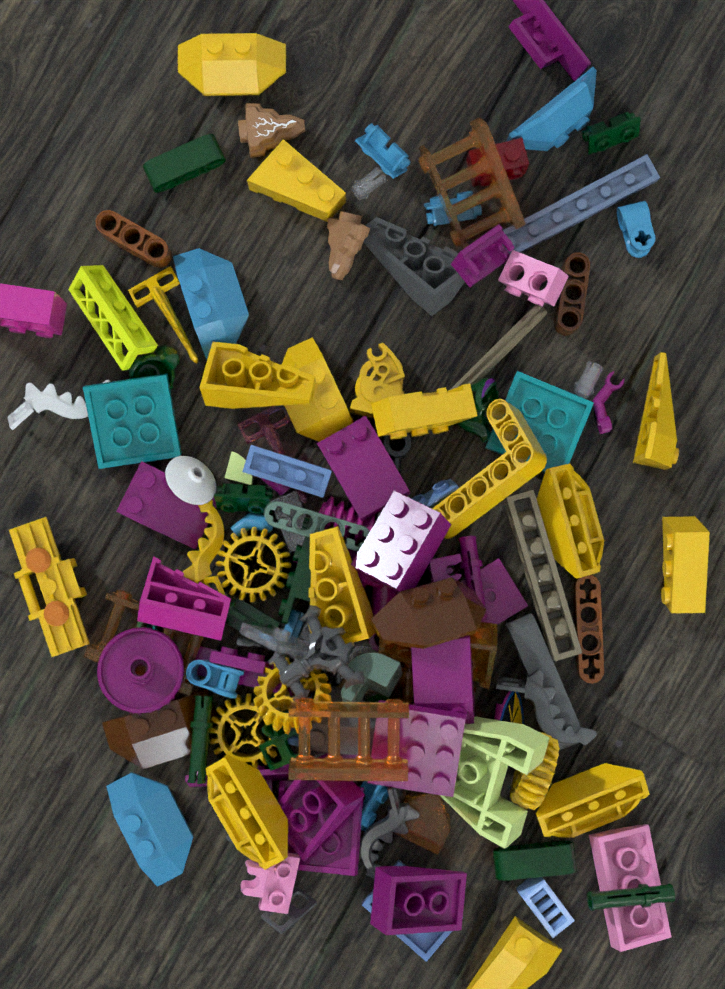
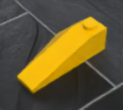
(246, 380)
(338, 587)

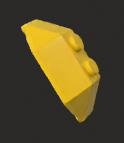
(231, 63)
(327, 409)
(571, 521)
(590, 800)
(248, 811)

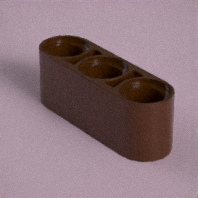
(569, 307)

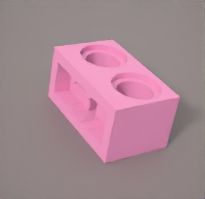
(534, 275)

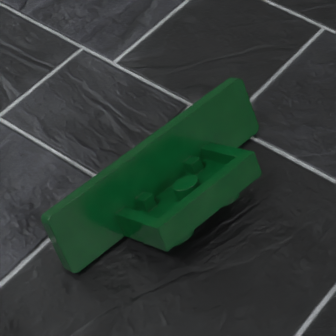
(300, 580)

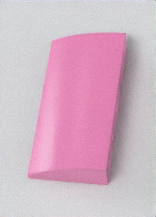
(624, 861)

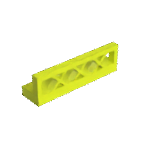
(112, 309)

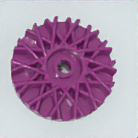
(118, 670)

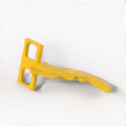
(158, 294)
(208, 549)

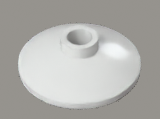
(190, 480)

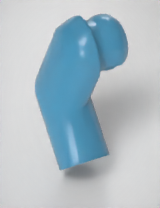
(249, 521)

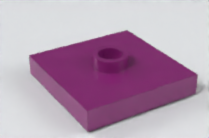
(500, 593)

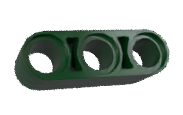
(184, 163)
(534, 860)

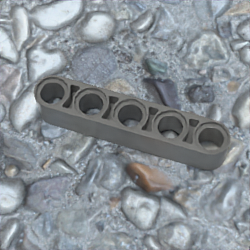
(536, 656)

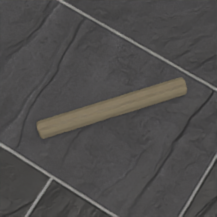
(503, 346)

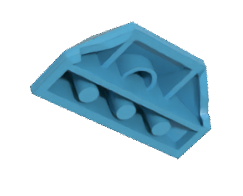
(560, 116)
(211, 297)
(151, 825)

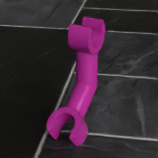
(603, 421)

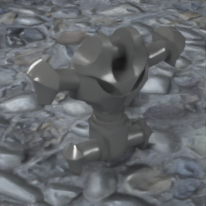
(325, 652)

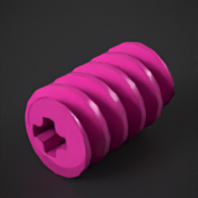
(348, 515)

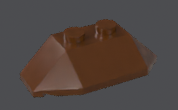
(430, 615)
(156, 735)

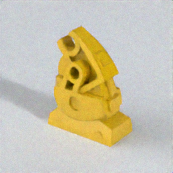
(383, 382)

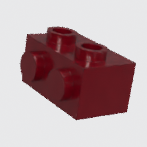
(513, 159)

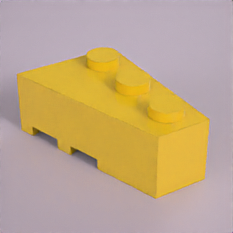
(297, 182)
(423, 412)
(685, 564)

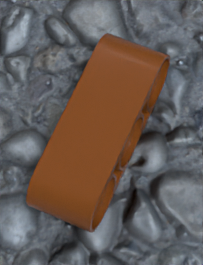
(126, 228)

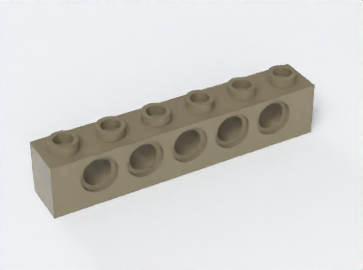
(542, 575)

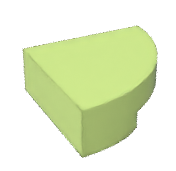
(235, 469)

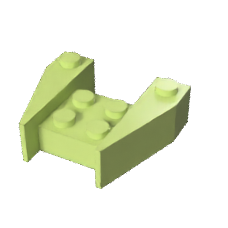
(483, 763)

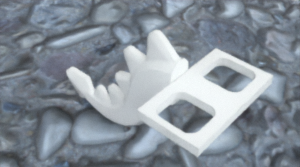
(50, 401)

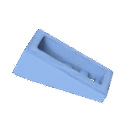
(532, 891)

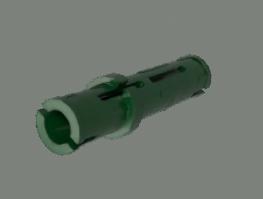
(200, 739)
(643, 896)

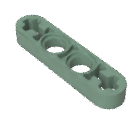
(318, 522)

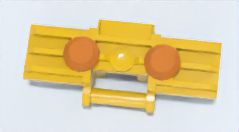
(58, 585)

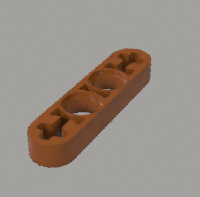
(593, 628)

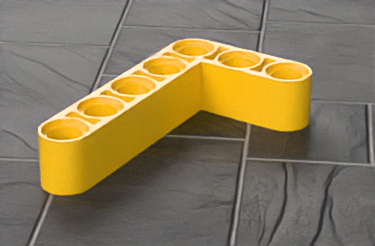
(493, 476)

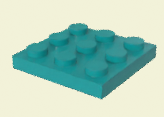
(551, 414)
(132, 421)

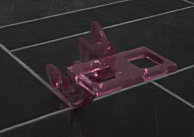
(268, 431)

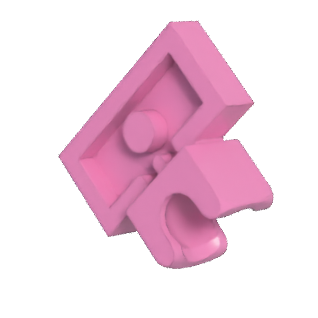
(273, 884)

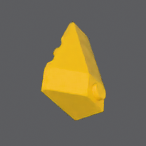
(657, 431)
(517, 959)

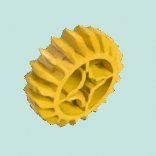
(230, 557)
(269, 707)
(236, 723)
(530, 789)

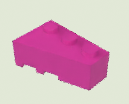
(181, 604)

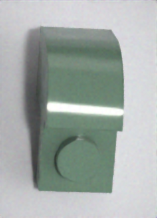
(380, 675)

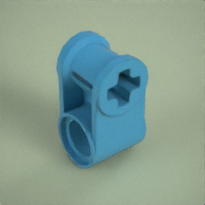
(636, 223)
(219, 678)

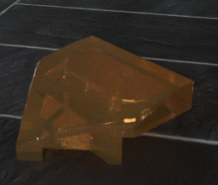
(432, 825)

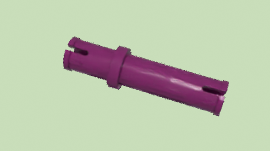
(469, 550)

